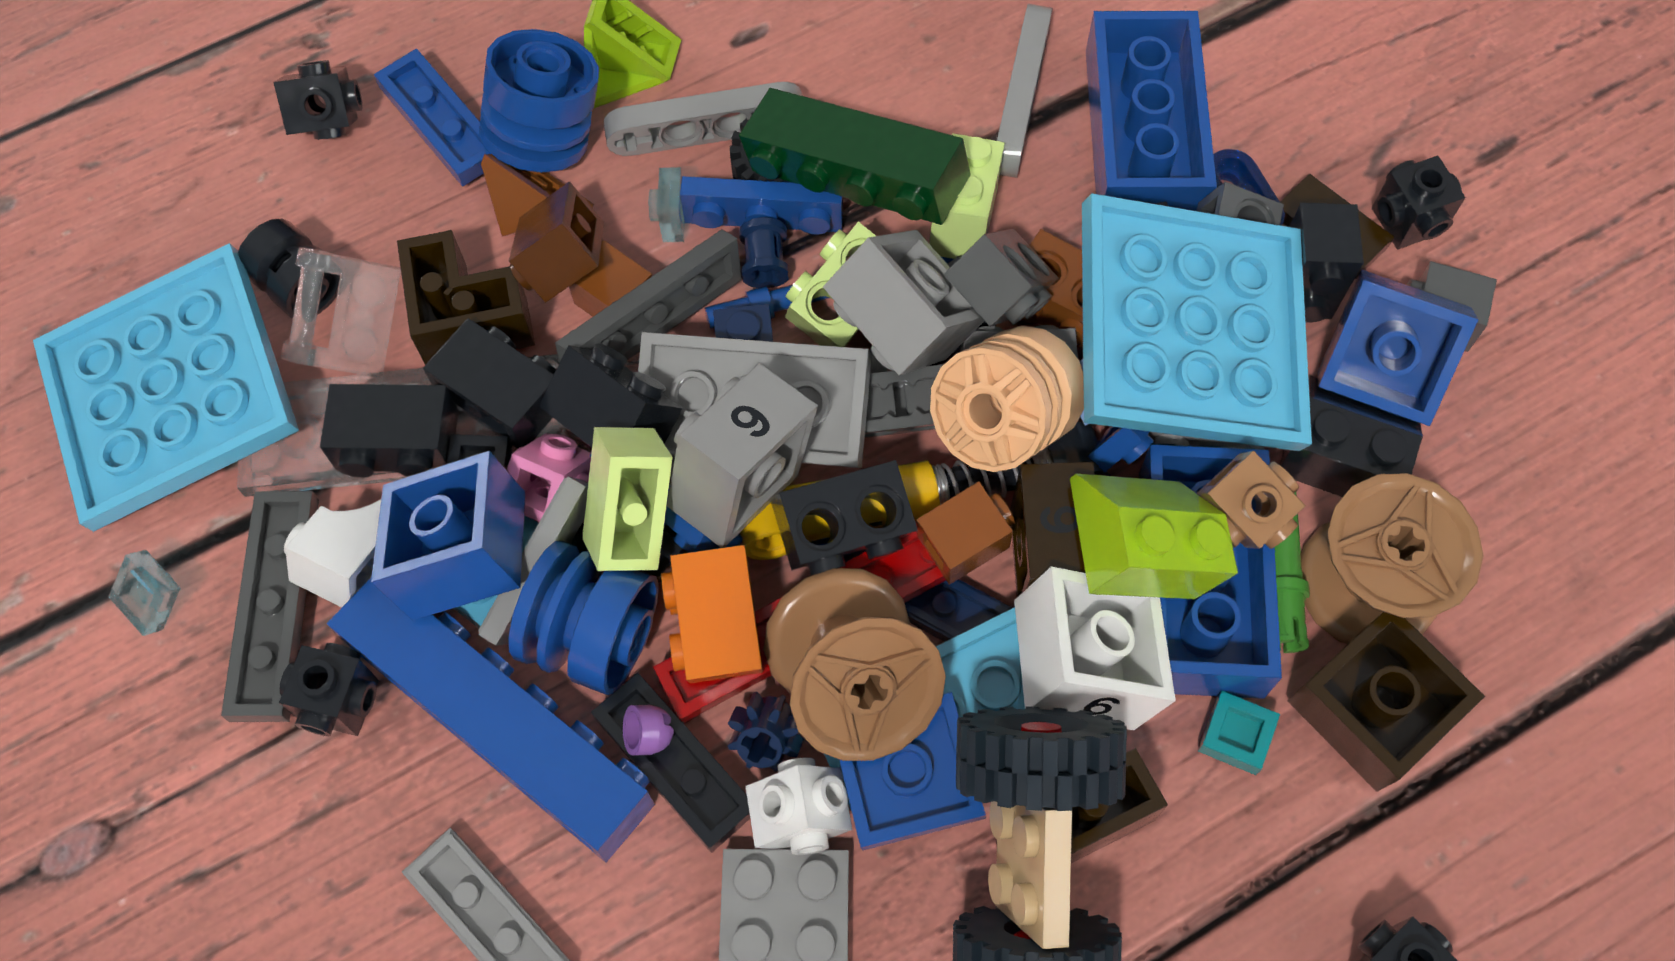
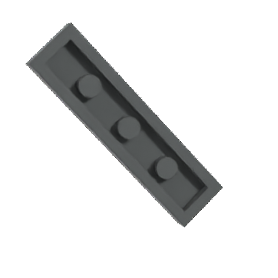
(662, 299)
(267, 610)

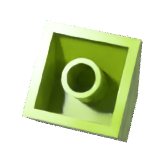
(1150, 538)

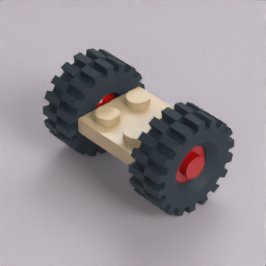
(1033, 773)

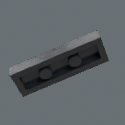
(682, 771)

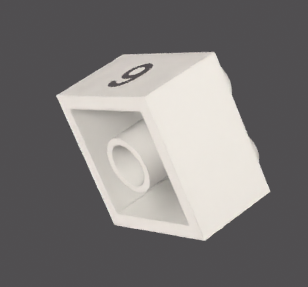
(1092, 650)

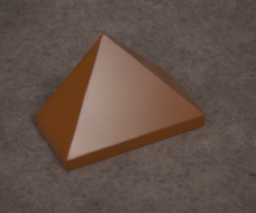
(515, 191)

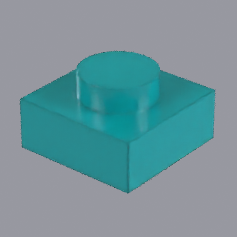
(1239, 733)

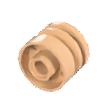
(1007, 398)

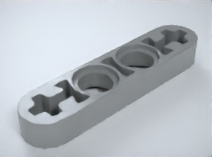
(1023, 86)
(648, 129)

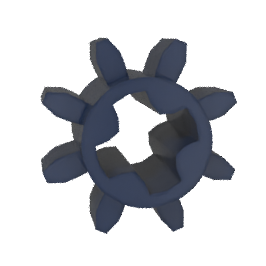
(764, 732)

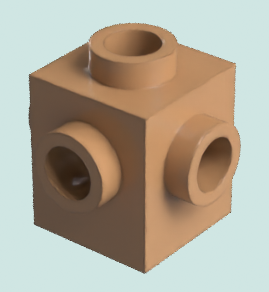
(1274, 495)

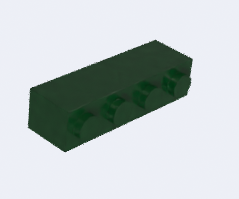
(856, 155)

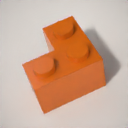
(714, 614)

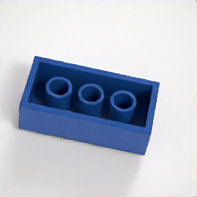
(1149, 107)
(1231, 632)

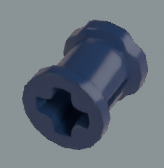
(764, 252)

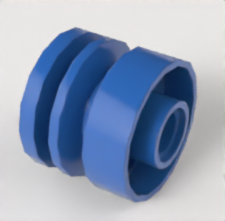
(537, 100)
(583, 618)

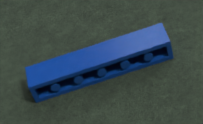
(498, 719)

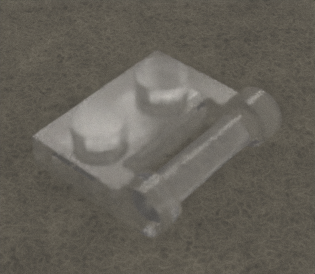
(360, 316)

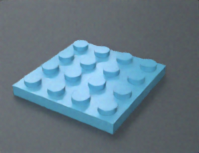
(1193, 324)
(163, 387)

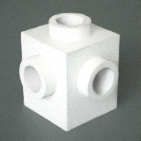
(799, 807)

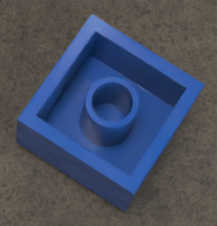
(1396, 347)
(449, 536)

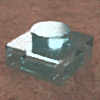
(666, 205)
(144, 592)

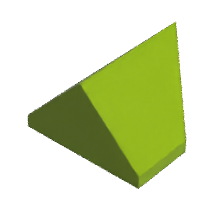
(629, 49)

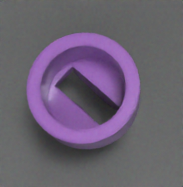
(646, 729)

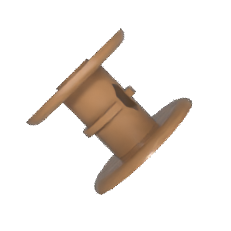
(1391, 550)
(853, 665)

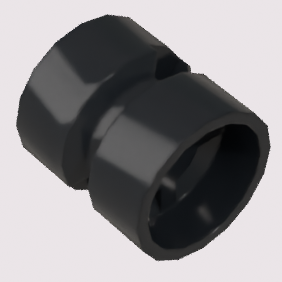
(270, 261)

